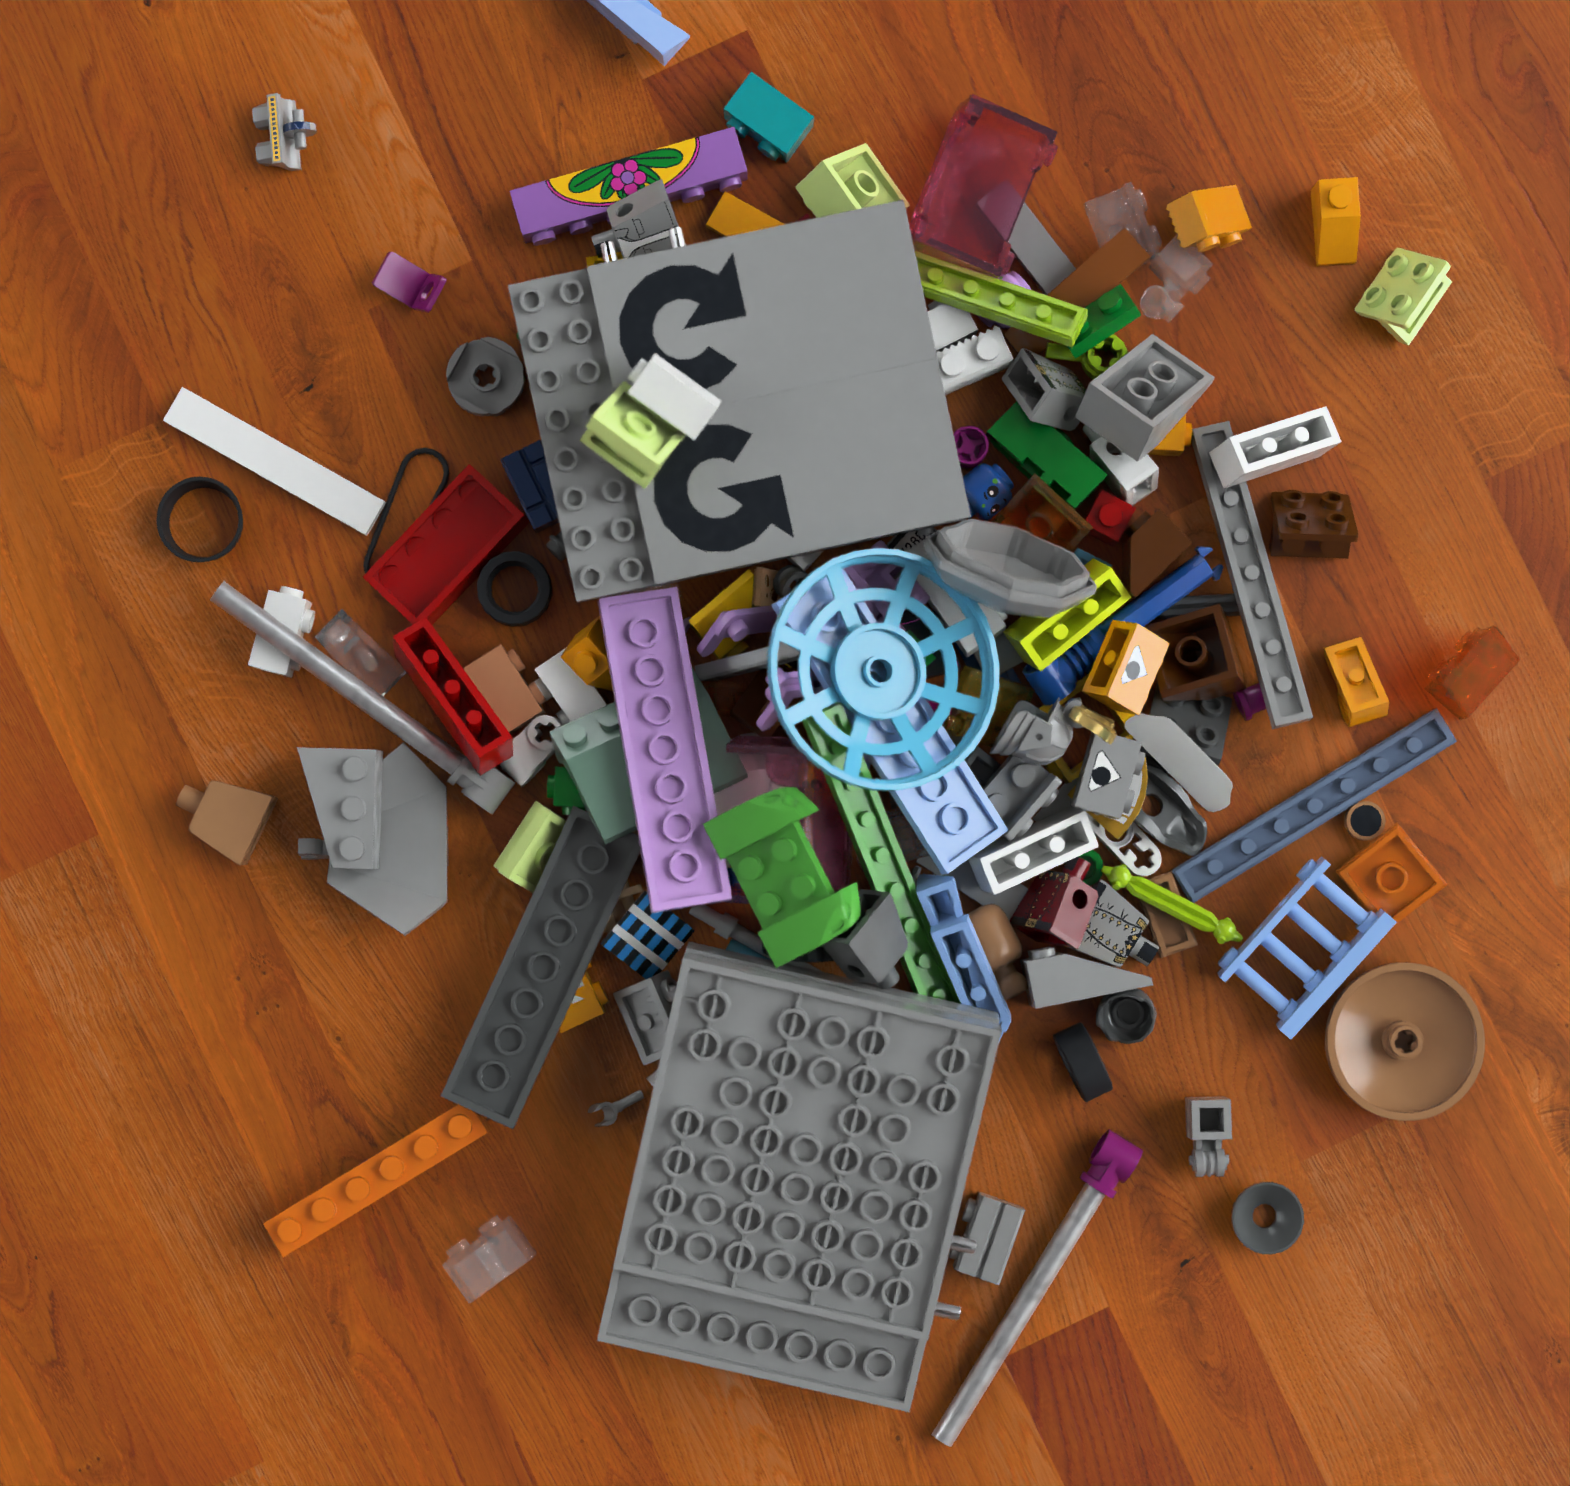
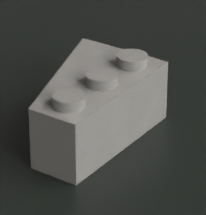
(347, 802)

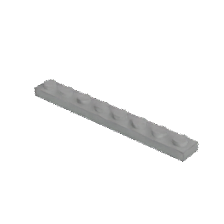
(1253, 586)

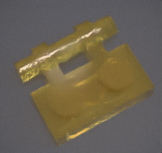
(1008, 694)

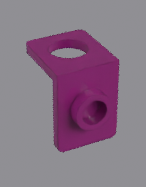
(408, 283)

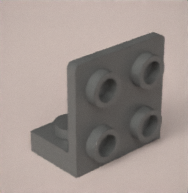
(1200, 719)

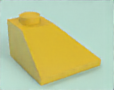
(734, 597)

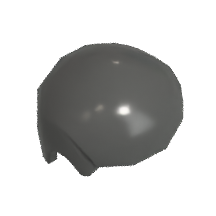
(1126, 1016)

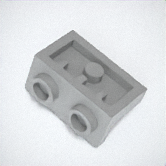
(647, 1013)

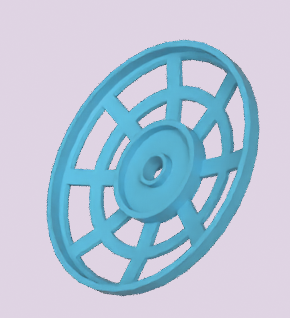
(904, 667)

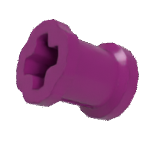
(1249, 701)

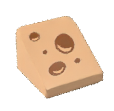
(763, 587)

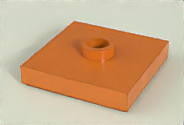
(1391, 875)

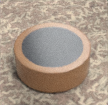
(1364, 820)

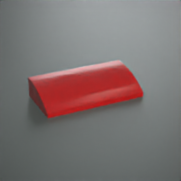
(446, 547)

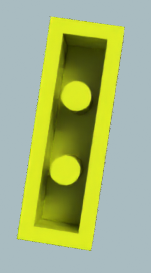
(1045, 639)

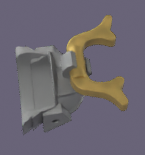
(1043, 736)

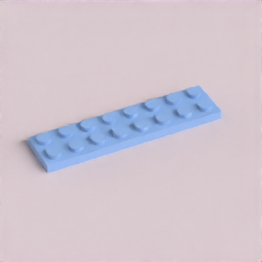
(946, 814)

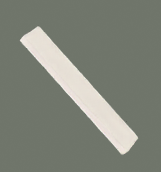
(274, 461)

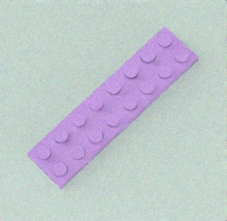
(663, 748)

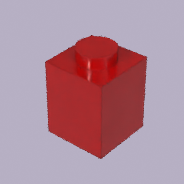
(1109, 517)

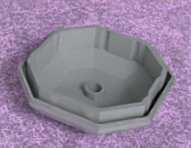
(1008, 568)

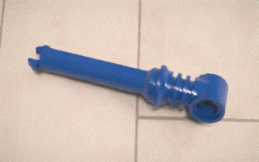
(1060, 676)

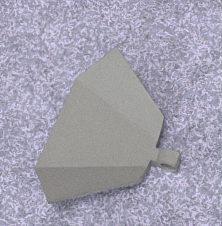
(412, 848)

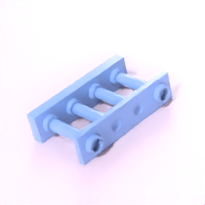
(1318, 984)

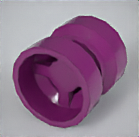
(972, 442)

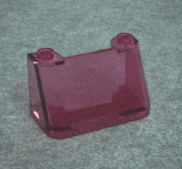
(980, 186)

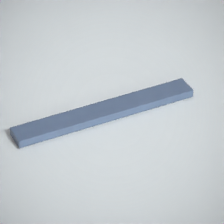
(1313, 805)

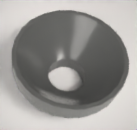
(1285, 1227)

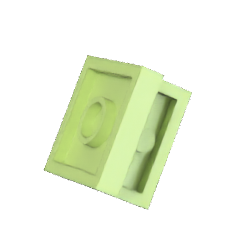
(631, 436)
(531, 847)

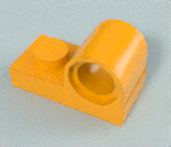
(1358, 684)

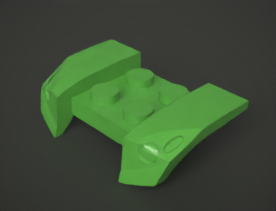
(782, 873)

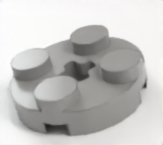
(479, 355)

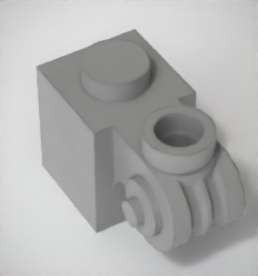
(1207, 1125)

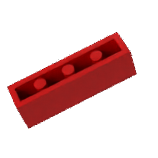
(453, 696)

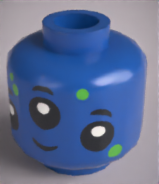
(987, 490)

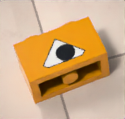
(1125, 667)

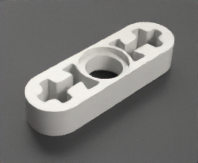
(1129, 857)

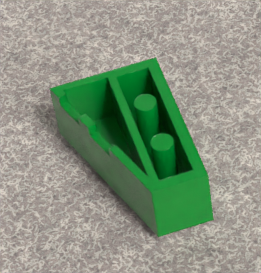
(1047, 453)

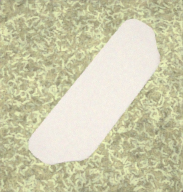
(1182, 760)

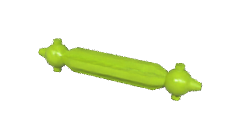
(1171, 903)

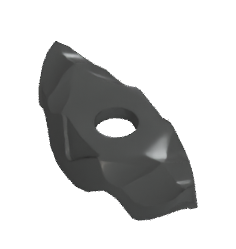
(1178, 821)

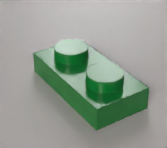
(1105, 318)

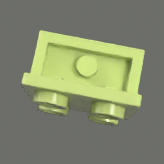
(1405, 293)

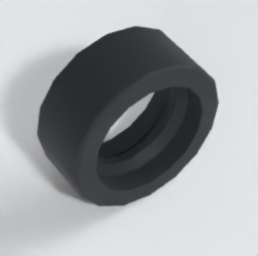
(486, 579)
(1083, 1062)

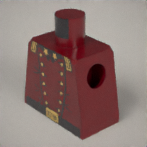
(1057, 906)

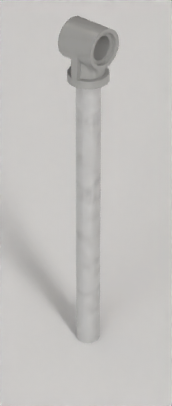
(484, 790)

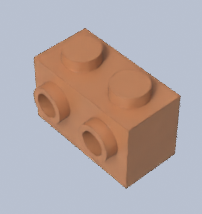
(505, 689)

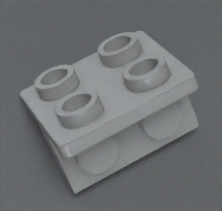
(1019, 792)

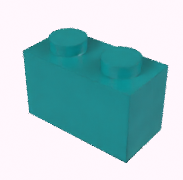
(768, 118)

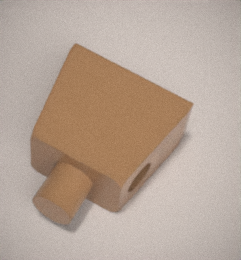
(228, 817)

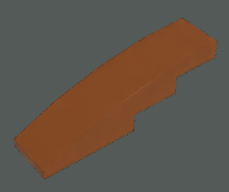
(1089, 282)

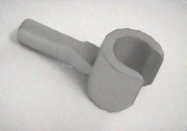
(612, 1109)

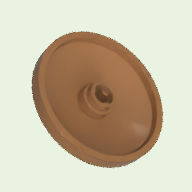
(1404, 1041)

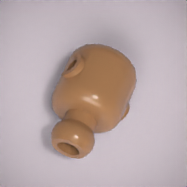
(1001, 947)

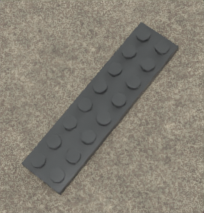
(541, 971)

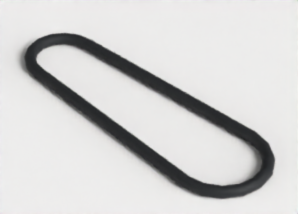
(394, 489)

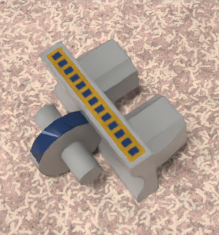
(287, 132)

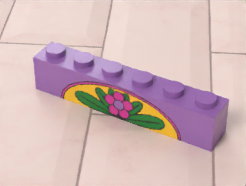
(583, 196)

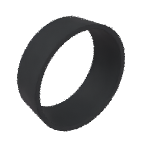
(168, 502)

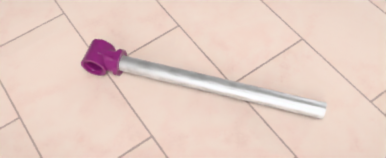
(1111, 1163)

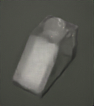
(360, 653)

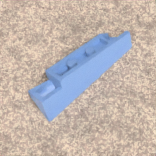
(643, 25)
(960, 946)

